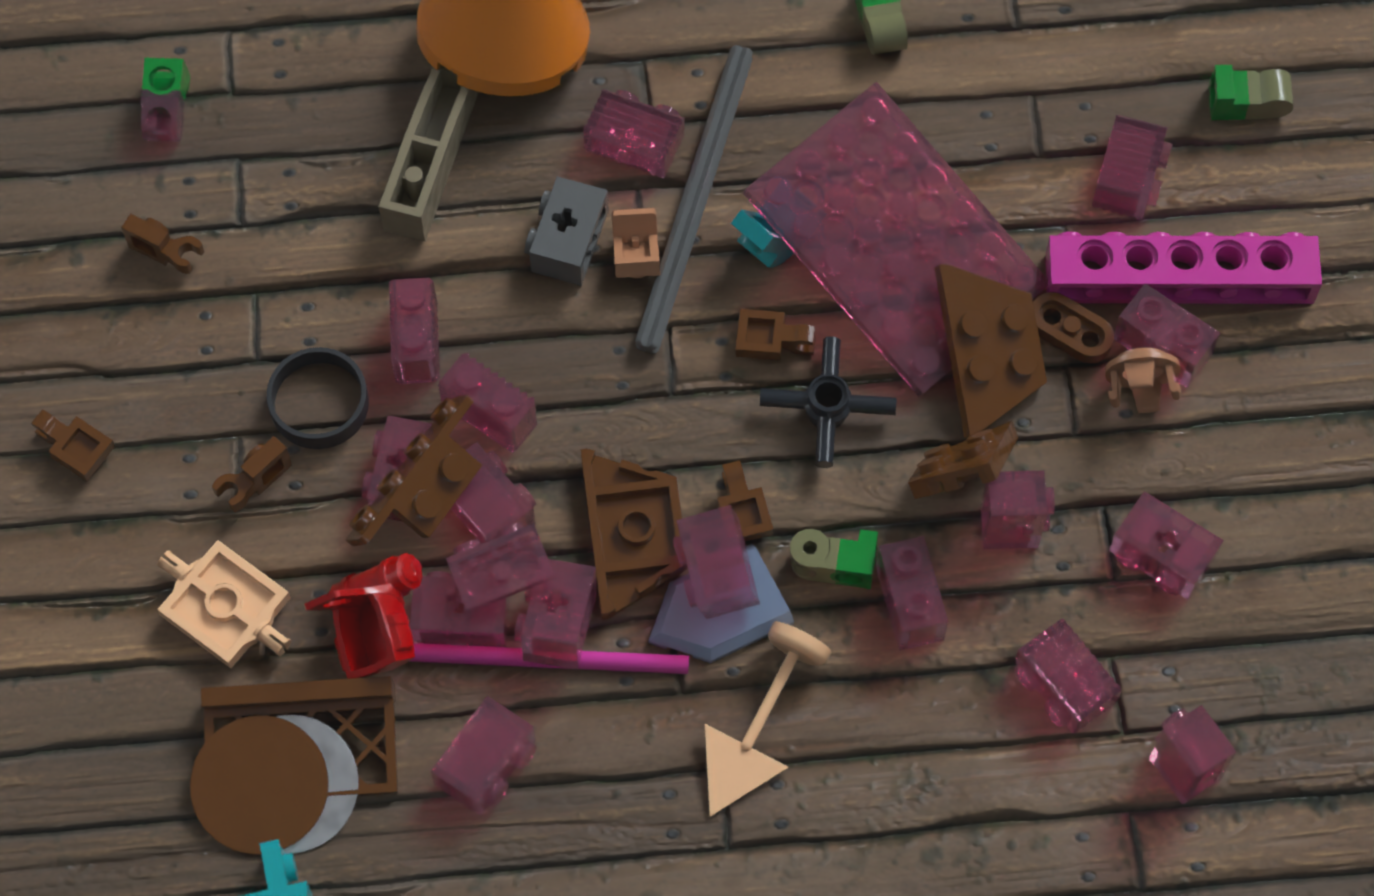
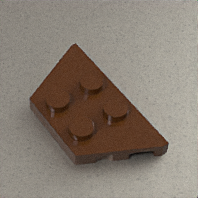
(989, 345)
(977, 456)
(630, 529)

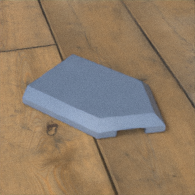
(714, 638)

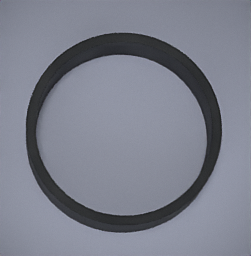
(307, 357)

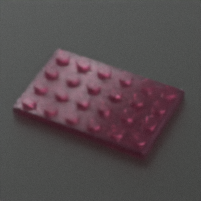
(873, 218)

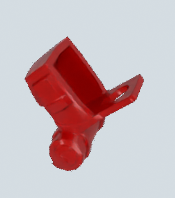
(371, 616)

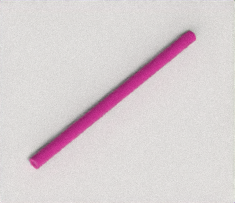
(513, 657)

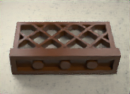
(311, 699)

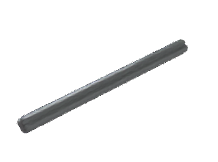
(694, 200)

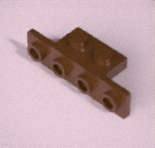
(427, 480)

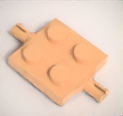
(224, 603)

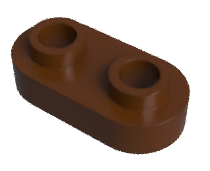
(1073, 326)

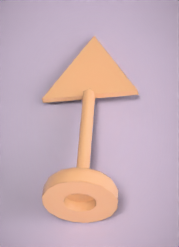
(734, 765)

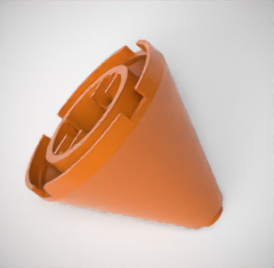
(504, 43)

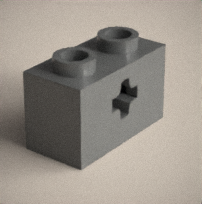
(581, 214)

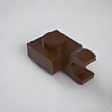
(154, 241)
(765, 334)
(74, 446)
(259, 471)
(747, 504)

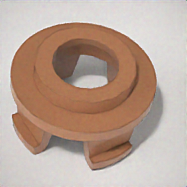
(1144, 373)

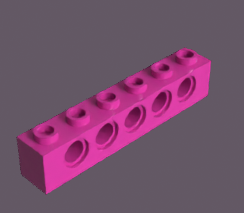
(1205, 283)

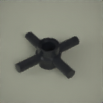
(823, 417)

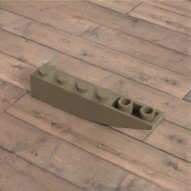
(426, 155)

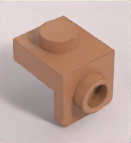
(635, 243)

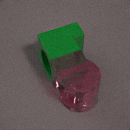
(163, 99)

